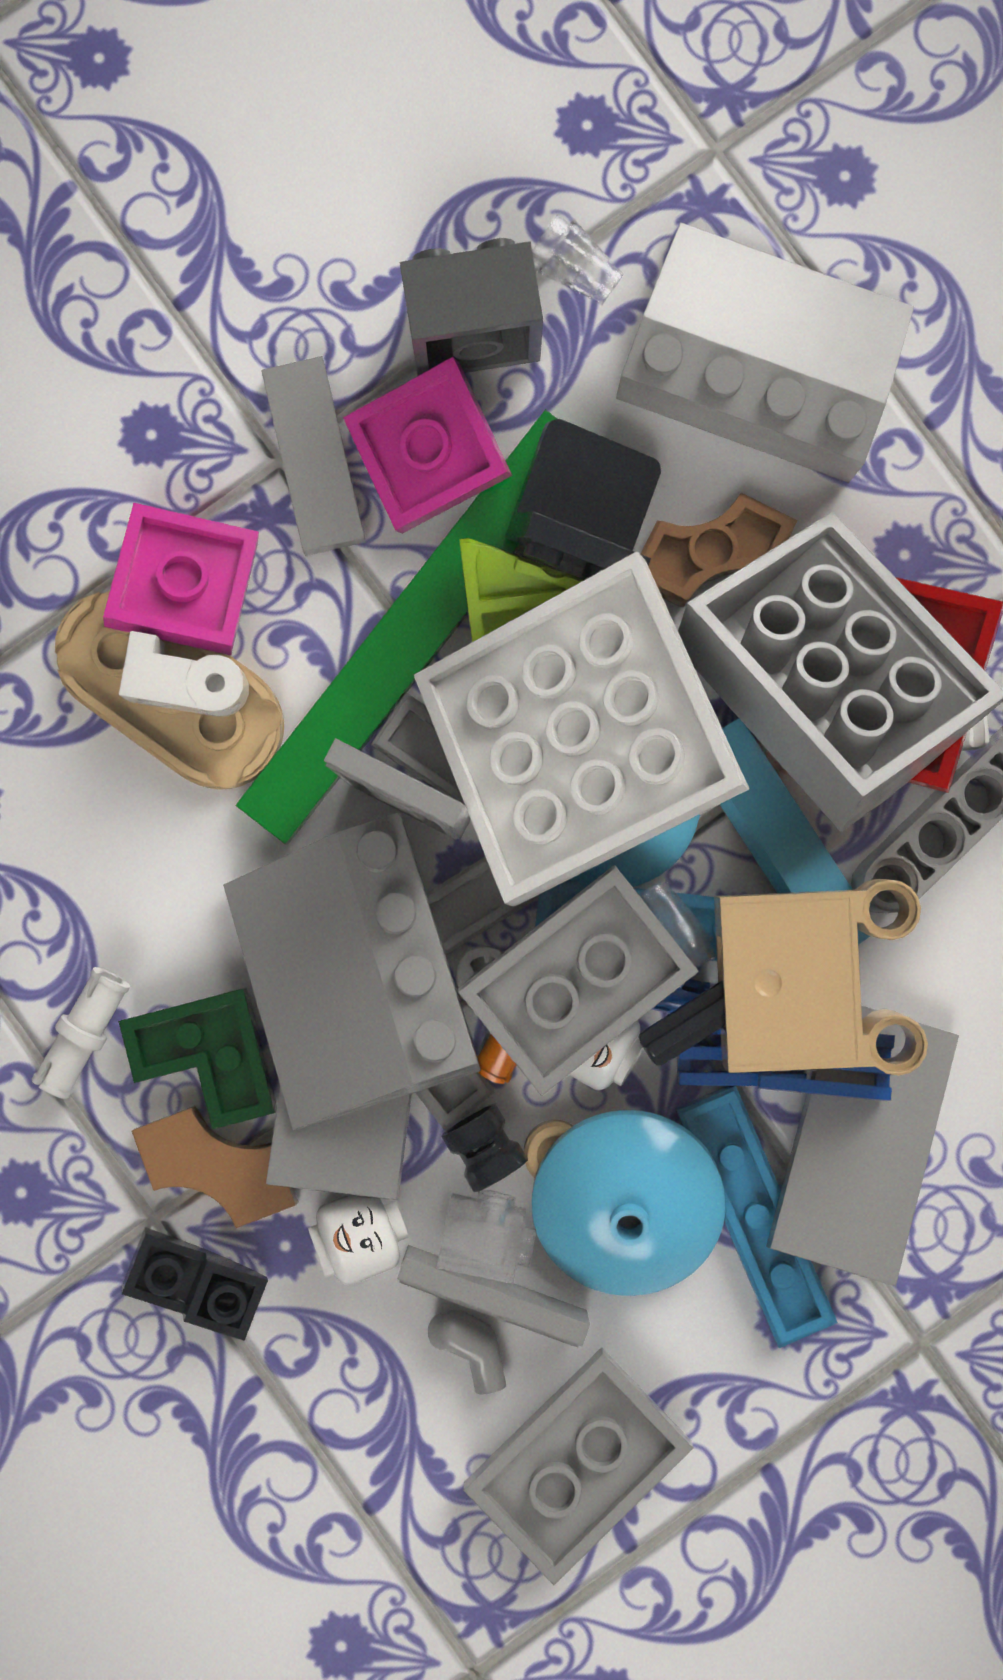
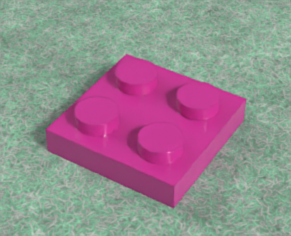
(427, 446)
(181, 578)

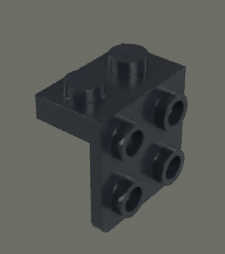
(582, 499)

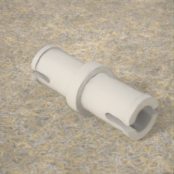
(80, 1033)

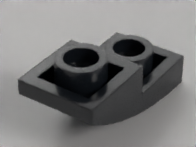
(194, 1282)

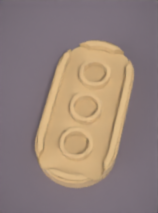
(197, 746)

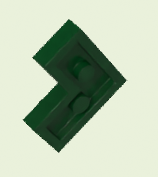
(217, 1039)

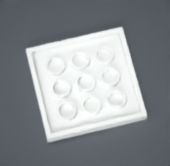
(578, 731)

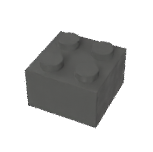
(474, 306)

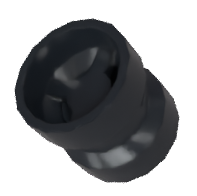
(492, 1160)

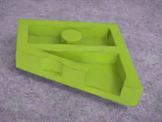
(505, 585)

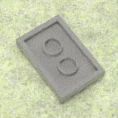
(577, 980)
(577, 1466)

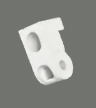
(202, 686)

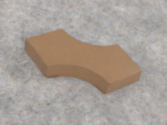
(693, 555)
(191, 1155)

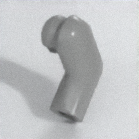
(473, 1341)

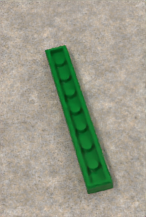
(386, 660)

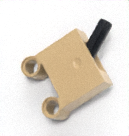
(793, 985)

